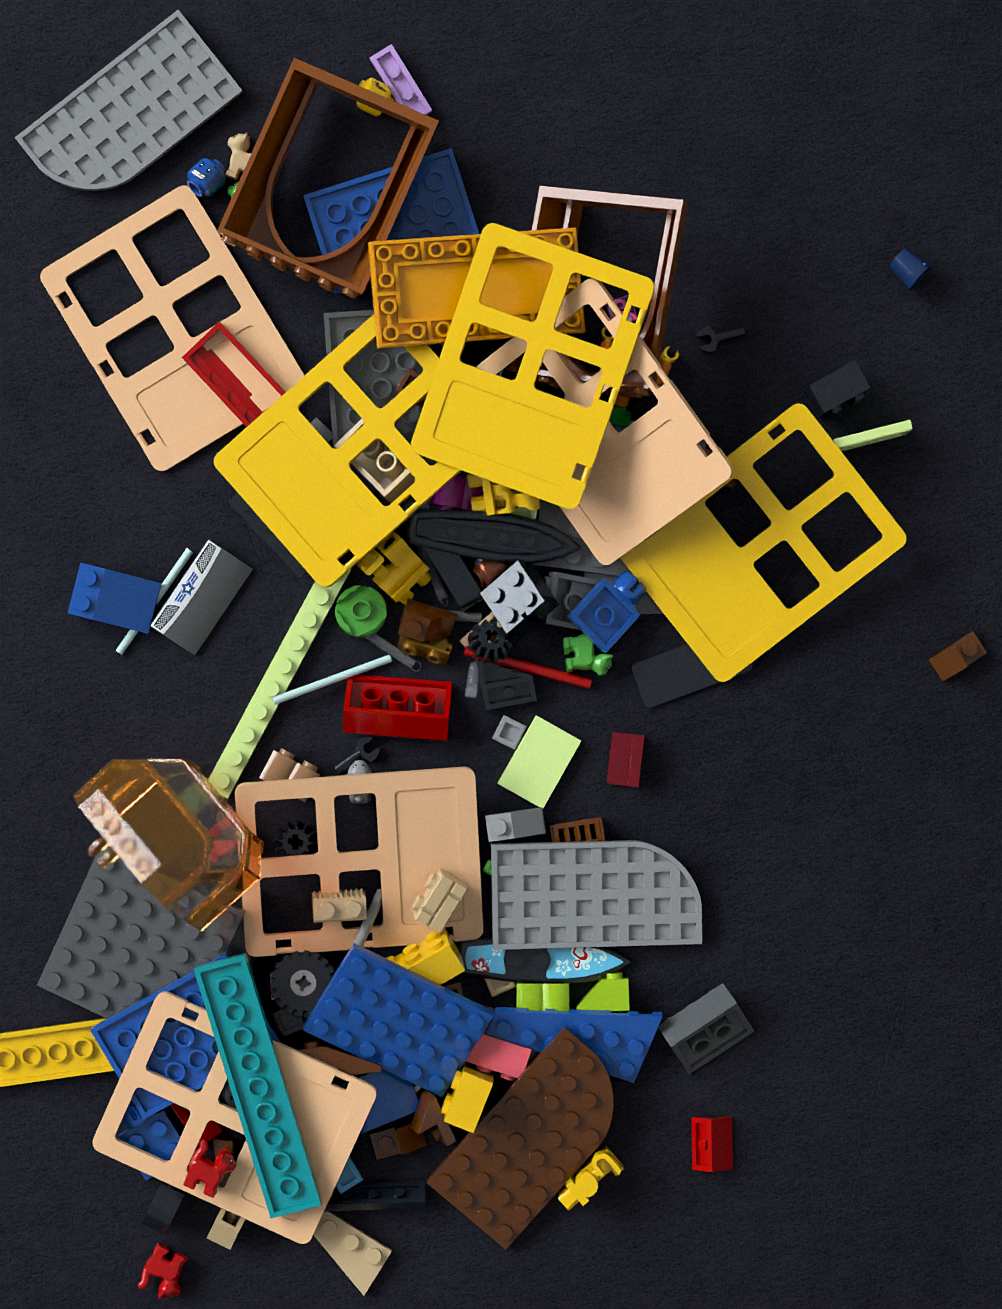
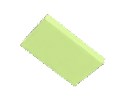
(873, 436)
(539, 762)

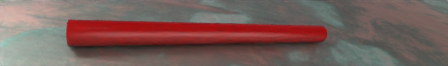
(539, 670)

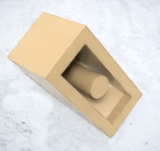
(225, 1228)

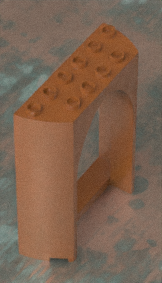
(563, 209)
(250, 212)

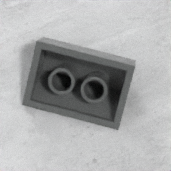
(706, 1028)

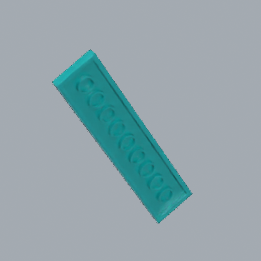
(258, 1085)

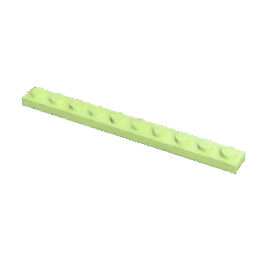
(273, 684)

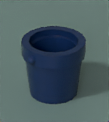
(910, 268)

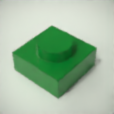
(620, 416)

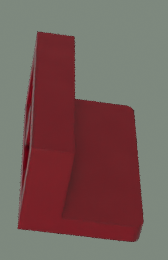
(625, 759)

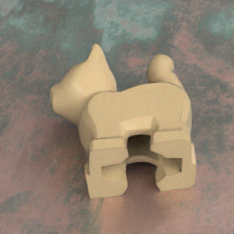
(239, 145)

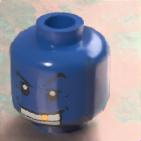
(206, 177)

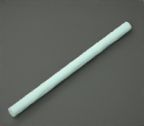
(165, 585)
(331, 679)

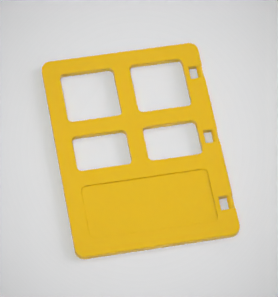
(506, 425)
(308, 487)
(711, 583)

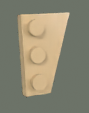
(352, 1249)

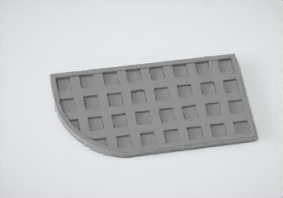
(131, 110)
(591, 896)

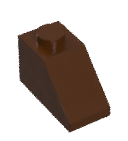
(426, 622)

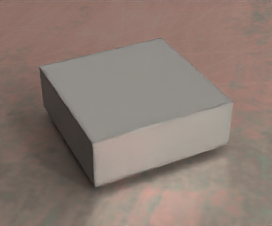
(509, 732)

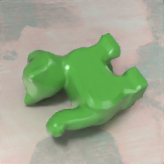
(584, 655)

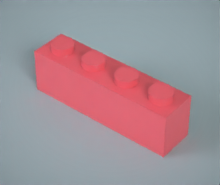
(499, 1055)

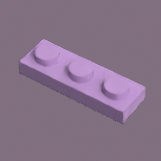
(396, 75)

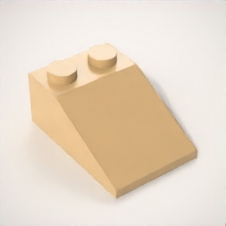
(381, 467)

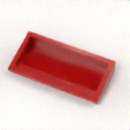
(221, 378)

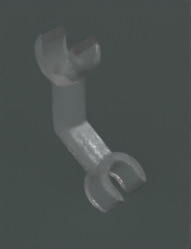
(471, 686)

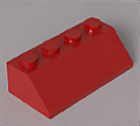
(397, 707)

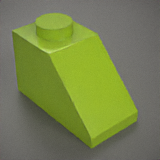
(607, 994)

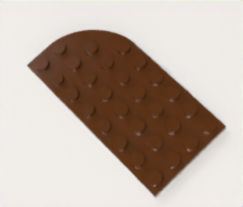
(530, 1140)

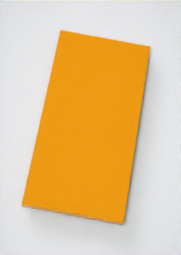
(422, 280)

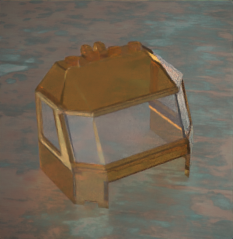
(172, 835)

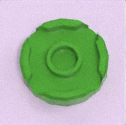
(361, 611)

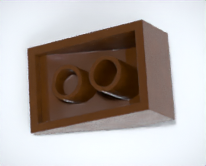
(338, 1057)

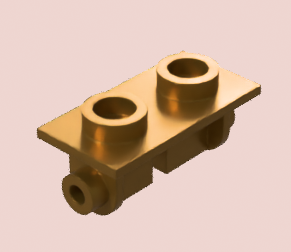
(435, 651)

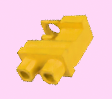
(499, 498)
(401, 573)
(587, 1177)

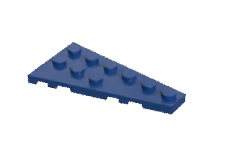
(616, 1037)

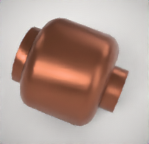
(487, 572)

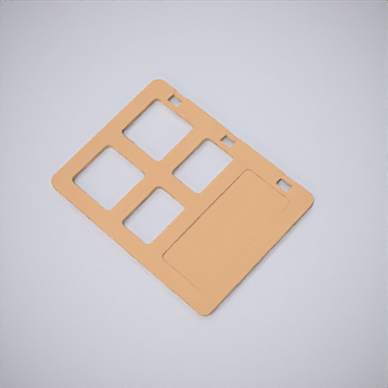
(169, 393)
(646, 469)
(423, 826)
(325, 1113)

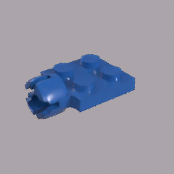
(608, 610)
(154, 1134)

